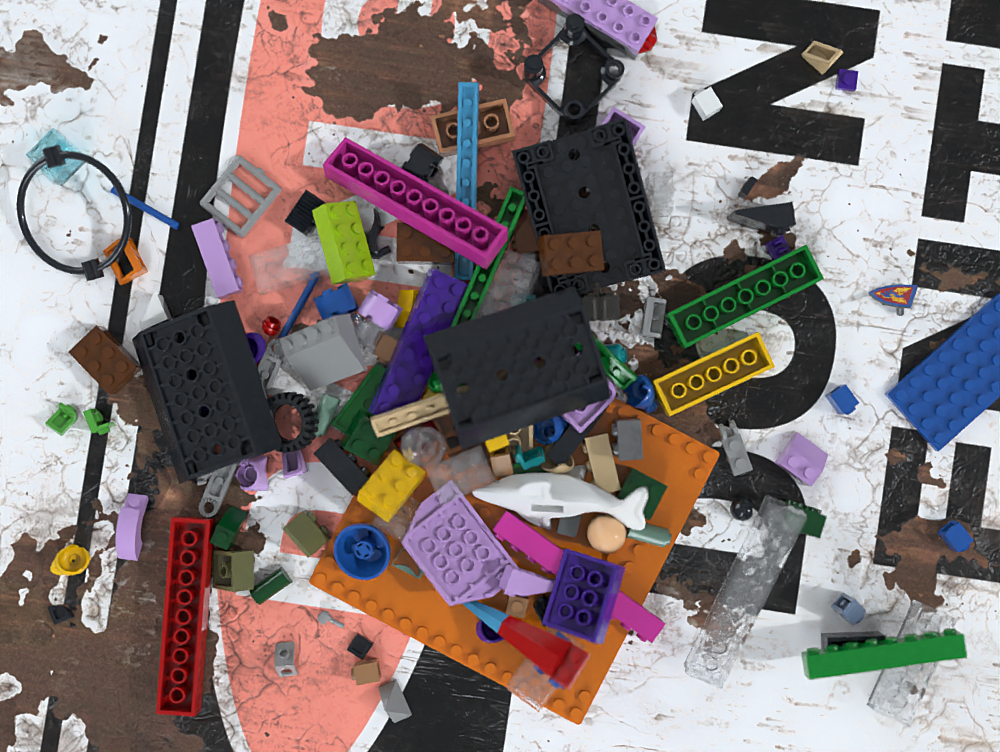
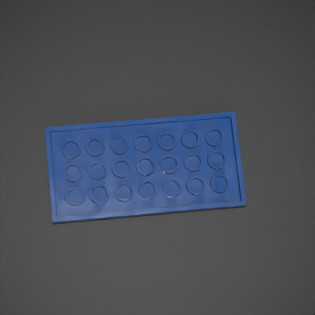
(954, 379)

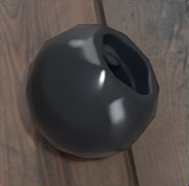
(741, 509)

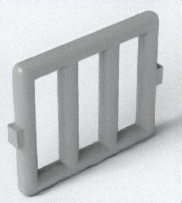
(264, 202)

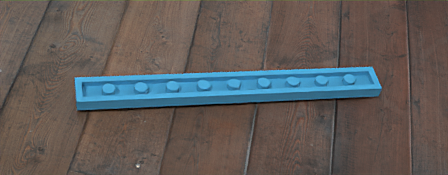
(467, 161)

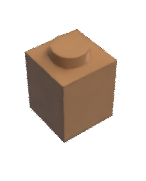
(385, 348)
(502, 462)
(517, 606)
(366, 671)

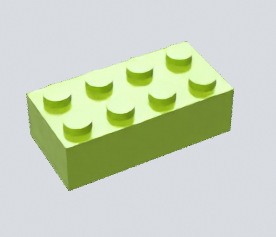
(343, 242)

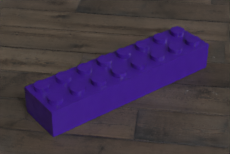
(410, 362)

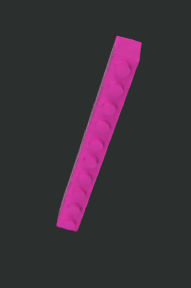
(549, 555)

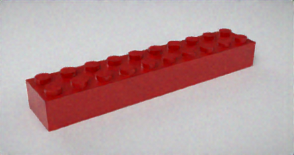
(185, 616)

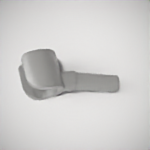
(325, 616)

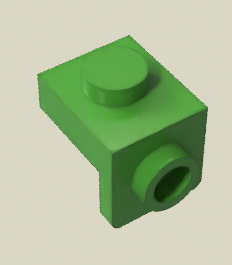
(62, 419)

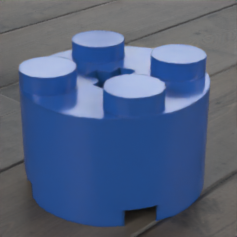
(336, 302)

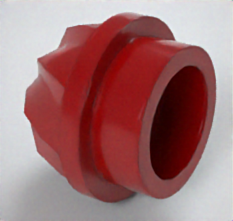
(271, 326)

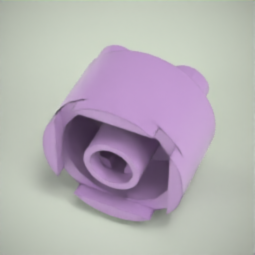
(380, 310)

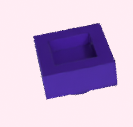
(846, 80)

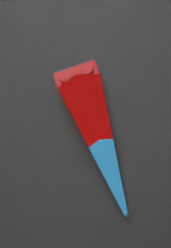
(550, 653)

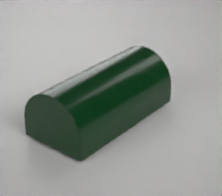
(270, 586)

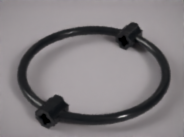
(56, 157)

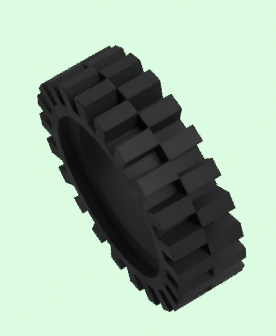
(307, 416)

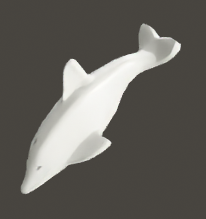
(553, 495)

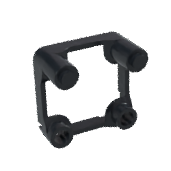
(571, 34)

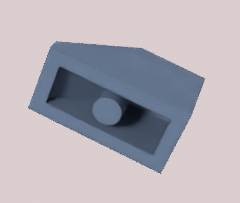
(849, 609)

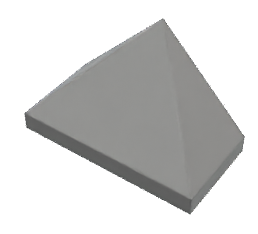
(394, 701)

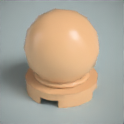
(606, 533)

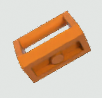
(134, 258)

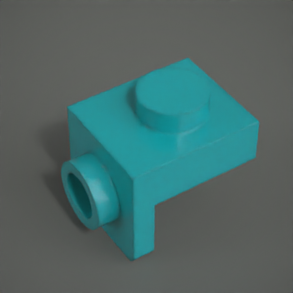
(529, 458)

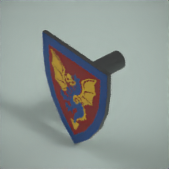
(895, 296)

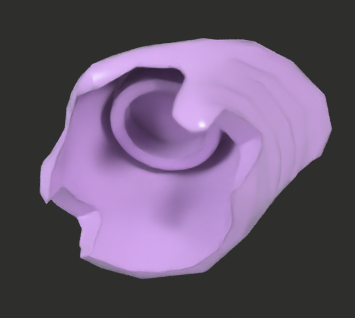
(253, 474)

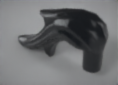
(372, 236)

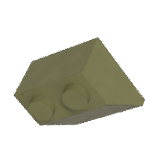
(307, 532)
(233, 569)

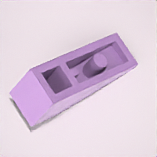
(524, 582)

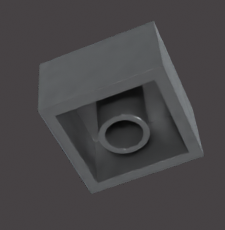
(627, 438)

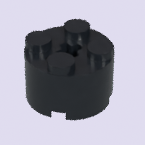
(423, 162)

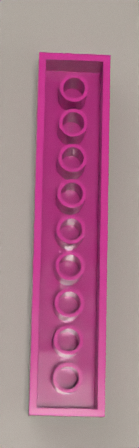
(415, 202)

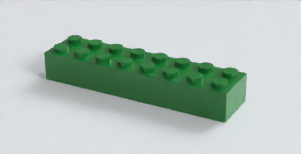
(744, 297)

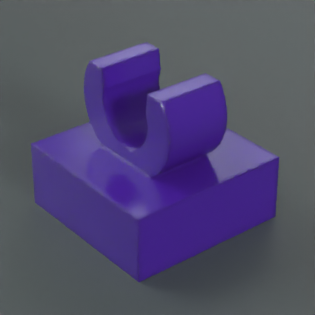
(777, 247)

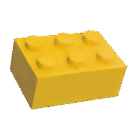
(390, 486)

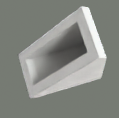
(156, 313)

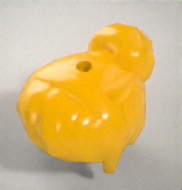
(63, 561)

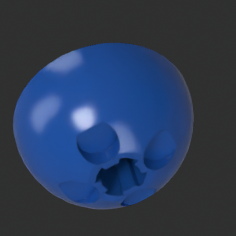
(356, 557)

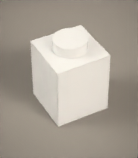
(706, 103)

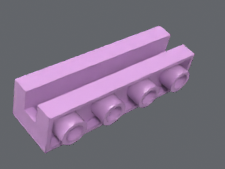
(217, 258)

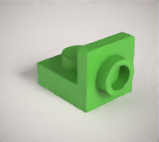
(94, 421)

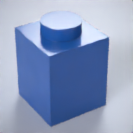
(842, 399)
(955, 536)

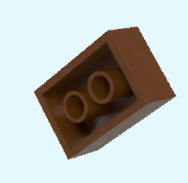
(418, 248)
(570, 253)
(105, 359)

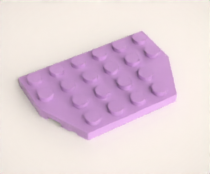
(456, 550)

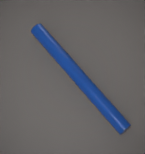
(151, 211)
(298, 307)

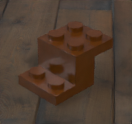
(446, 428)

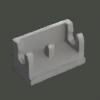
(653, 317)

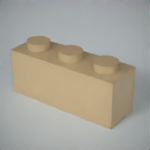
(601, 462)

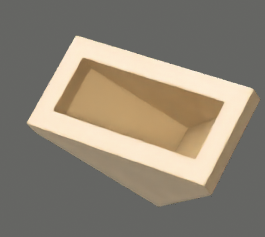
(821, 56)

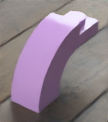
(129, 527)

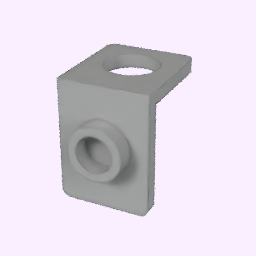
(285, 659)

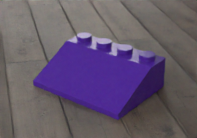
(583, 596)

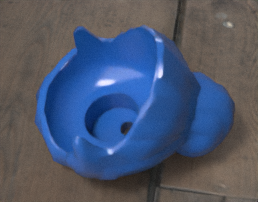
(642, 394)
(543, 431)

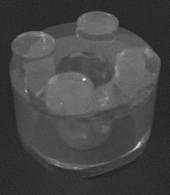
(367, 332)
(431, 453)

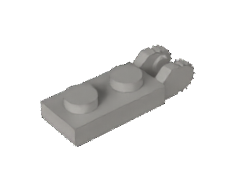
(735, 449)

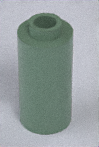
(326, 410)
(651, 534)

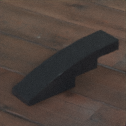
(569, 442)

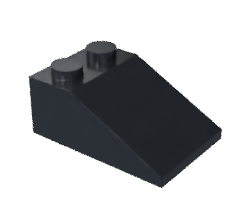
(767, 219)

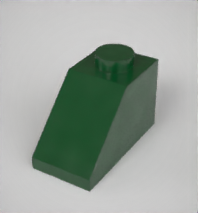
(229, 528)

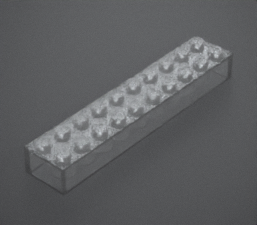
(744, 591)

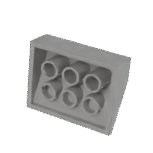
(325, 352)

